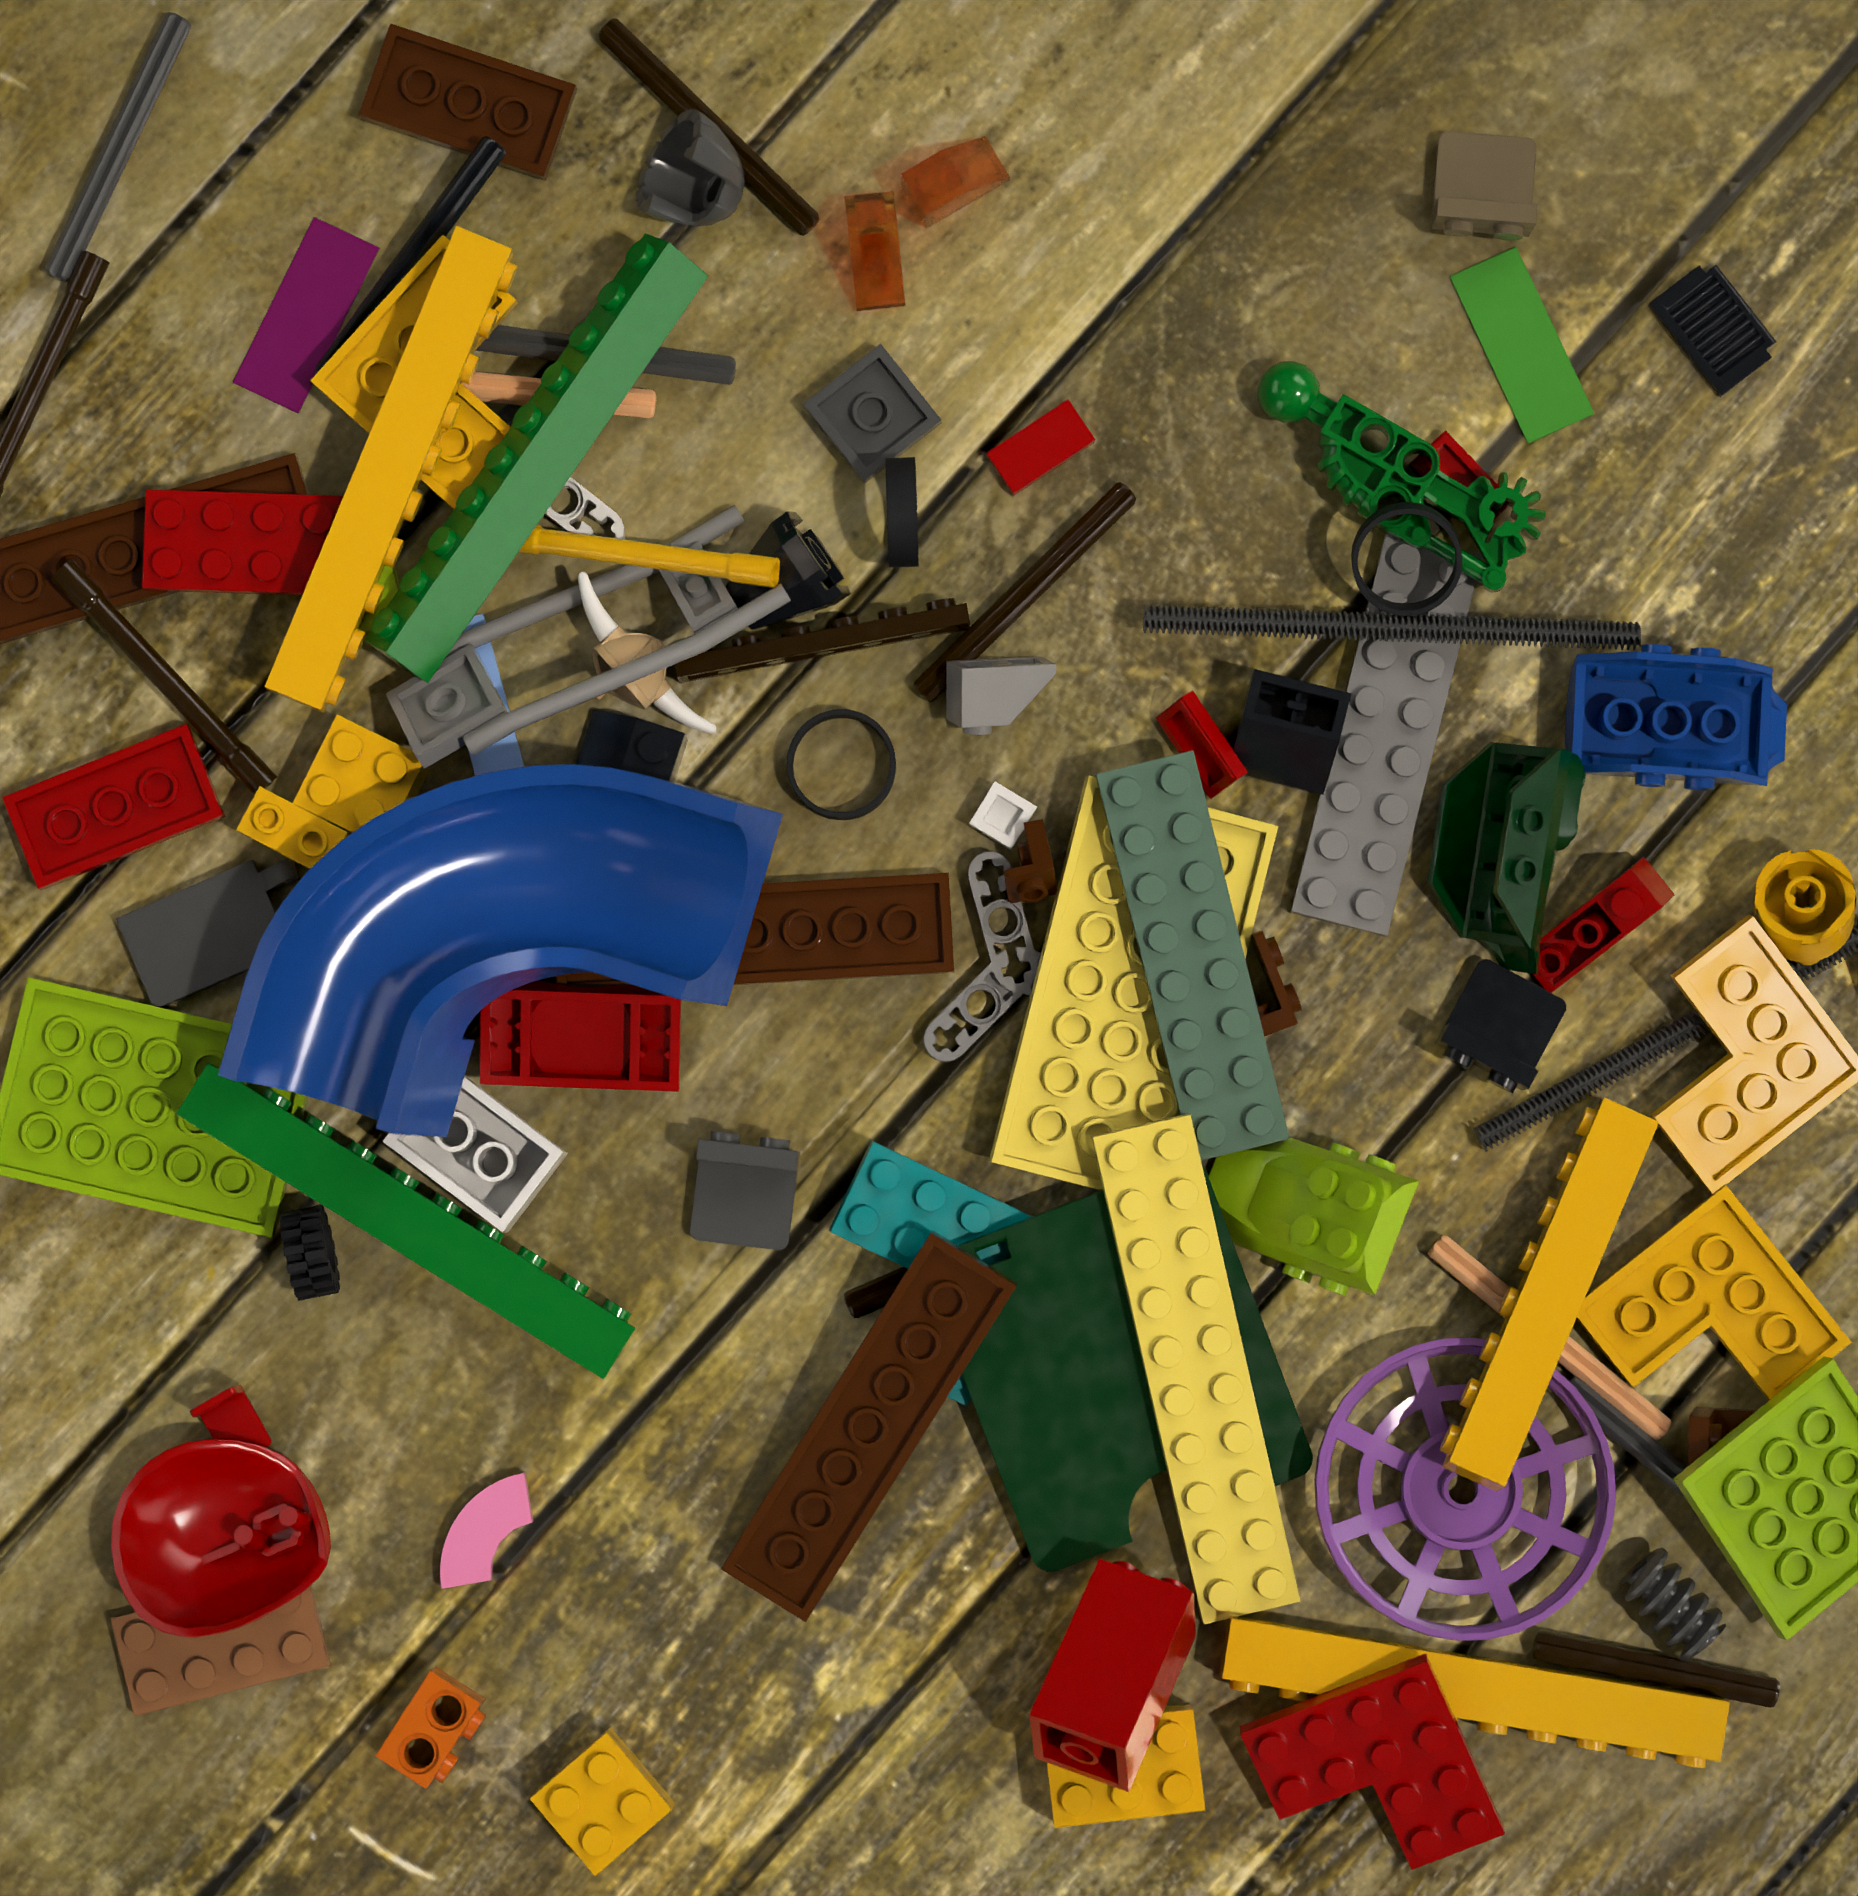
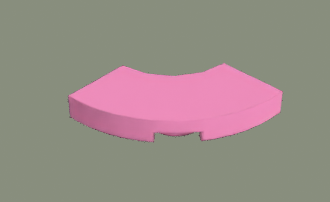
(481, 1529)

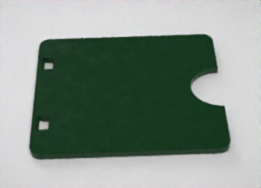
(1069, 1389)

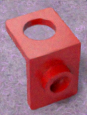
(233, 1418)

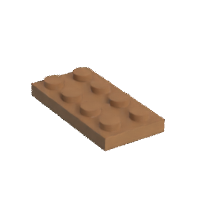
(176, 1670)

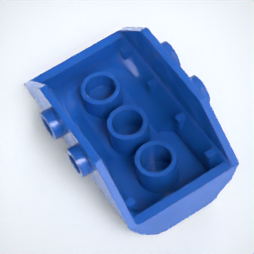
(1675, 717)

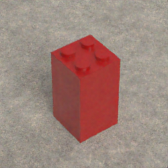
(1113, 1674)

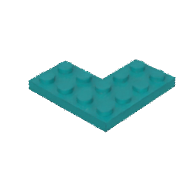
(900, 1202)

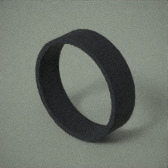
(902, 512)
(1423, 606)
(833, 714)

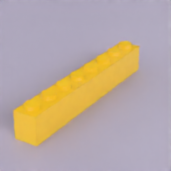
(1549, 1294)

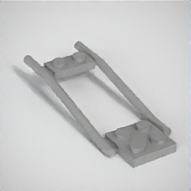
(464, 706)

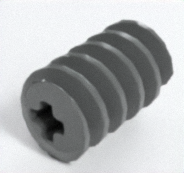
(1673, 1603)

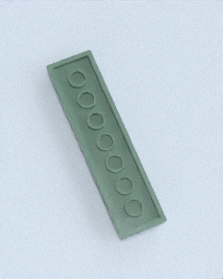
(1192, 954)

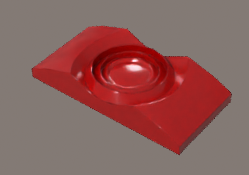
(581, 1038)

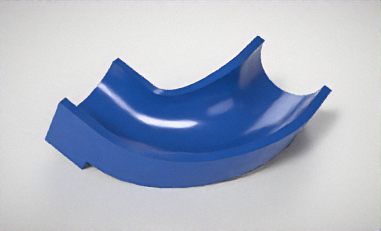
(476, 894)

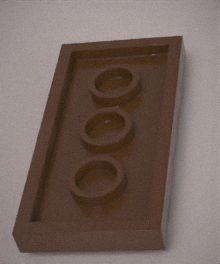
(464, 95)

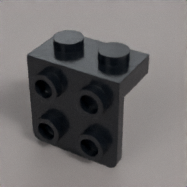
(1501, 1026)

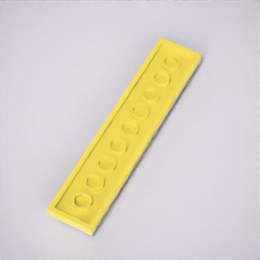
(1195, 1368)

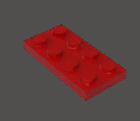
(233, 541)
(113, 807)

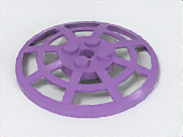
(1457, 1525)

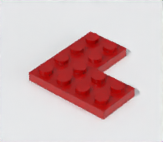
(1384, 1733)

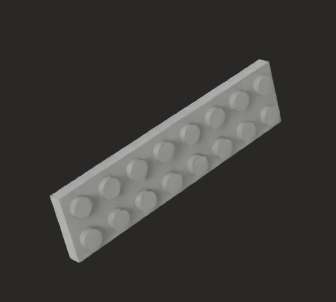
(1382, 754)

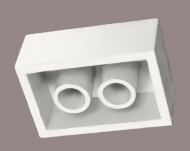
(487, 1159)

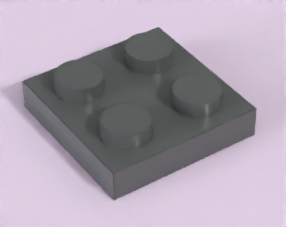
(872, 413)

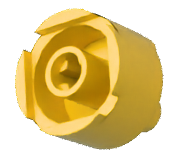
(1800, 879)

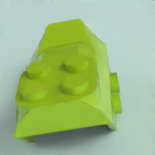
(1314, 1210)

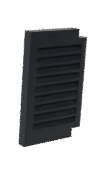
(1714, 327)

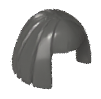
(691, 174)

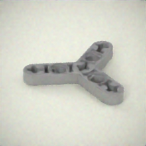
(991, 978)

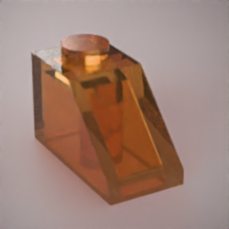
(952, 179)
(875, 251)

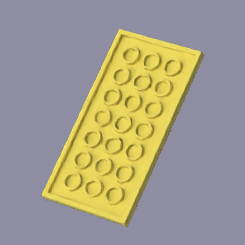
(1090, 1029)

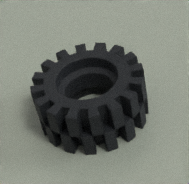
(310, 1252)

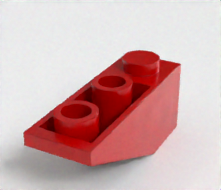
(1600, 923)

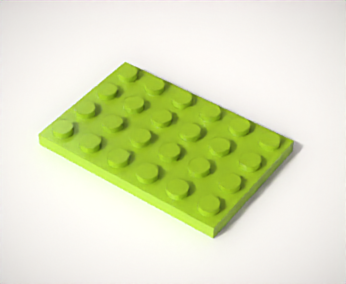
(97, 1103)

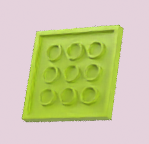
(1786, 1497)

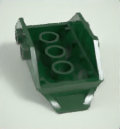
(1500, 842)

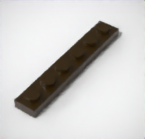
(843, 636)

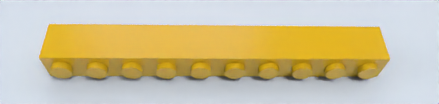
(390, 470)
(1486, 1691)

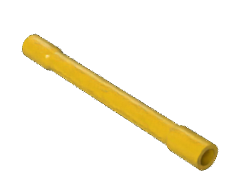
(735, 567)

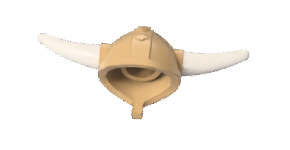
(618, 648)

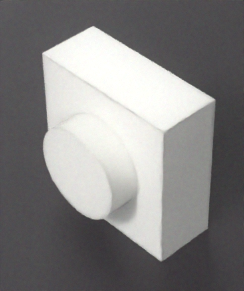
(1002, 815)

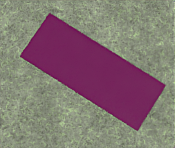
(306, 314)

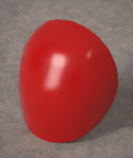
(217, 1537)

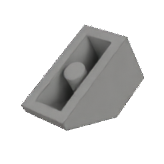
(993, 690)

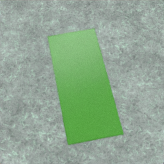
(1522, 345)

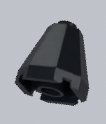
(804, 572)

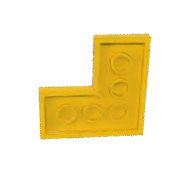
(365, 364)
(1779, 1063)
(1715, 1274)

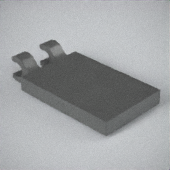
(203, 930)

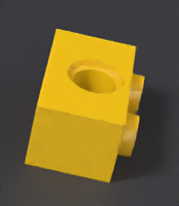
(289, 829)

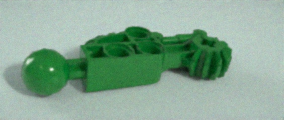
(1364, 478)

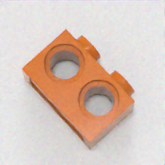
(423, 1722)

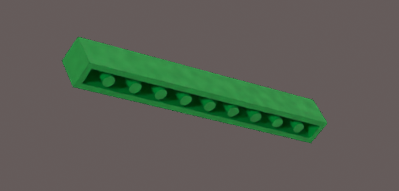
(536, 457)
(409, 1221)

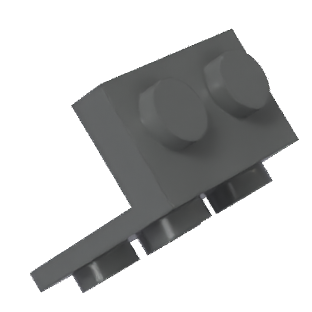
(744, 1191)

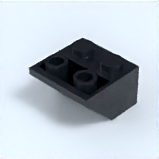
(1290, 731)

